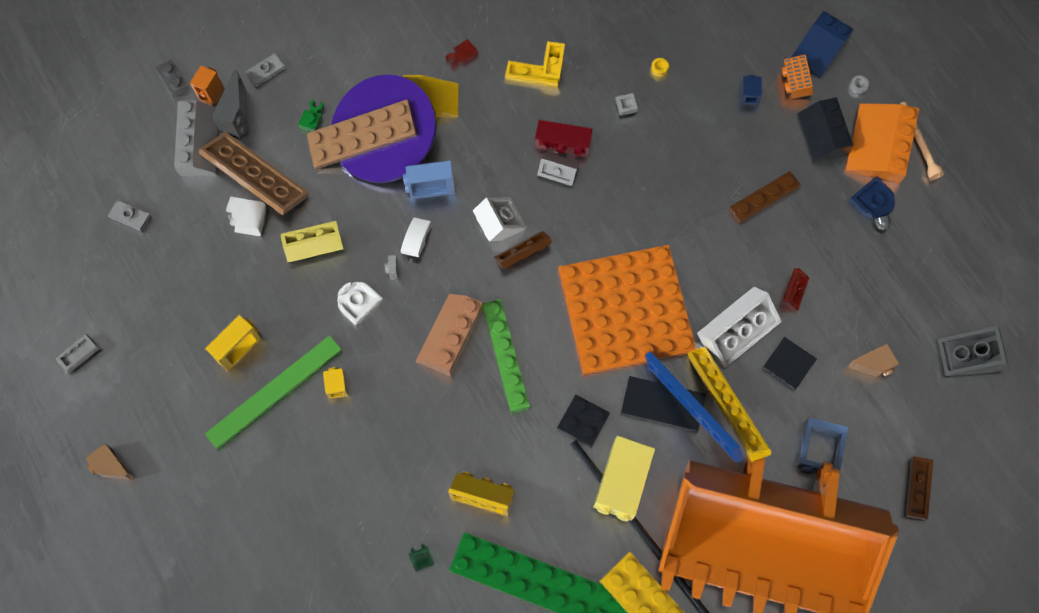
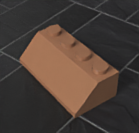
(450, 333)

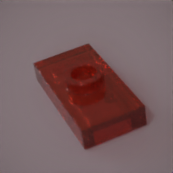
(795, 289)

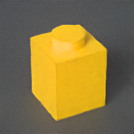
(335, 383)

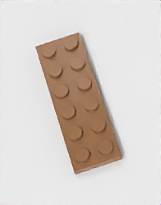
(362, 134)
(254, 173)

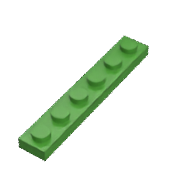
(506, 356)

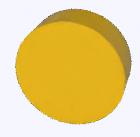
(660, 67)

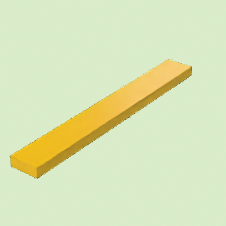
(729, 404)

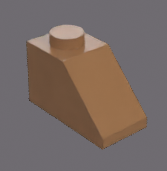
(876, 363)
(107, 464)

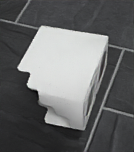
(247, 215)

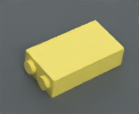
(624, 478)

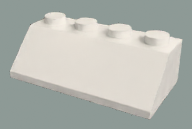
(740, 326)

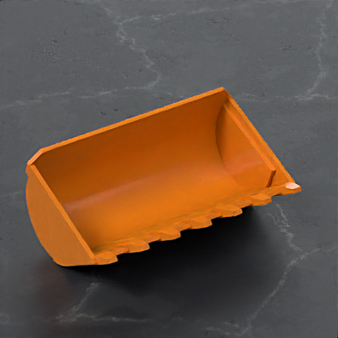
(776, 540)

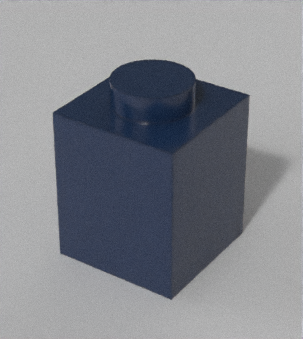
(751, 90)

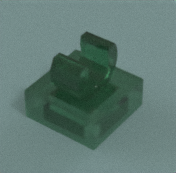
(421, 558)

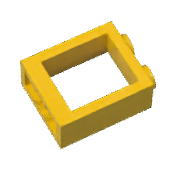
(234, 342)

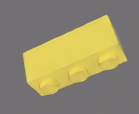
(311, 241)

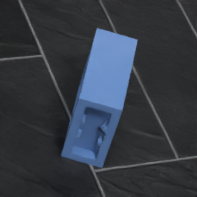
(429, 179)
(823, 428)

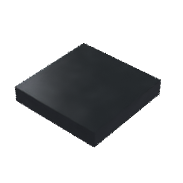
(789, 363)

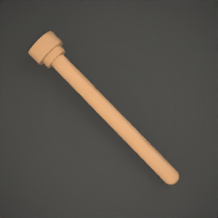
(934, 170)

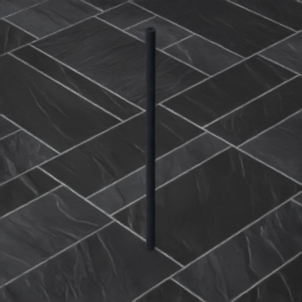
(640, 529)

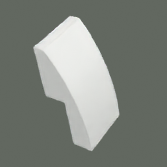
(415, 237)

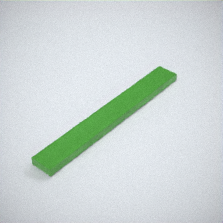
(273, 392)

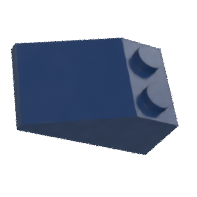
(823, 43)

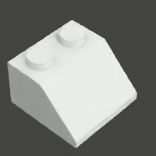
(499, 218)

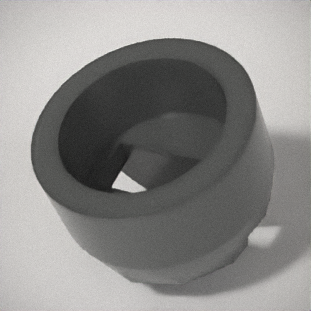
(883, 223)

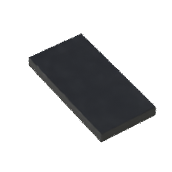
(657, 404)

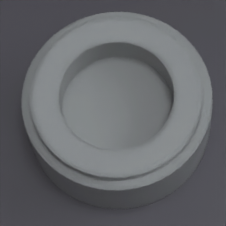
(859, 84)

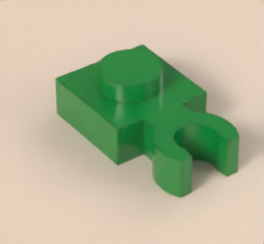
(311, 118)

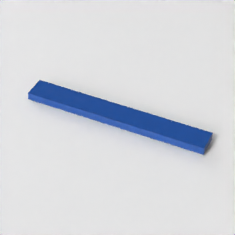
(694, 408)

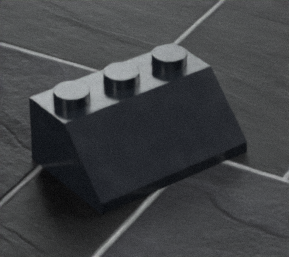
(825, 130)

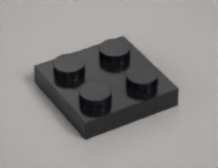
(583, 421)

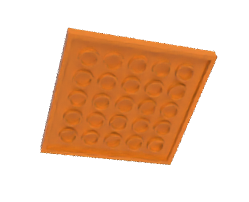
(626, 309)

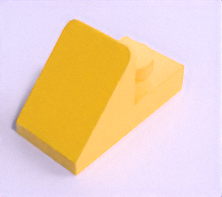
(553, 60)

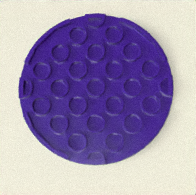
(388, 162)

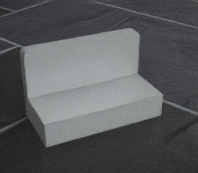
(558, 168)

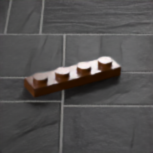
(764, 197)

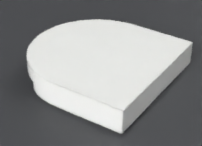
(357, 301)

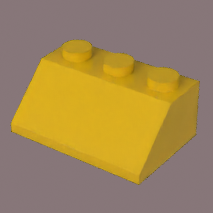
(482, 493)

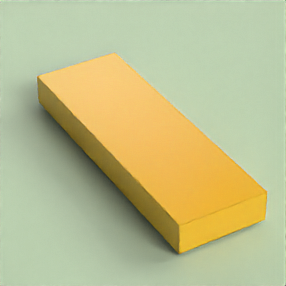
(528, 73)

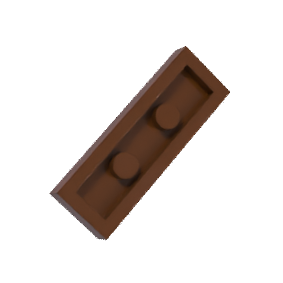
(523, 250)
(919, 488)

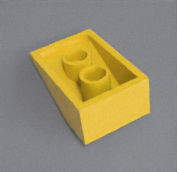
(441, 93)

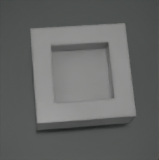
(626, 104)
(391, 267)

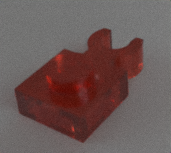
(463, 52)

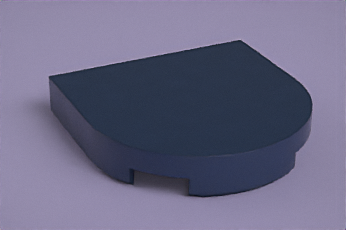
(874, 199)

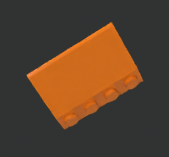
(882, 141)

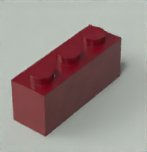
(563, 138)

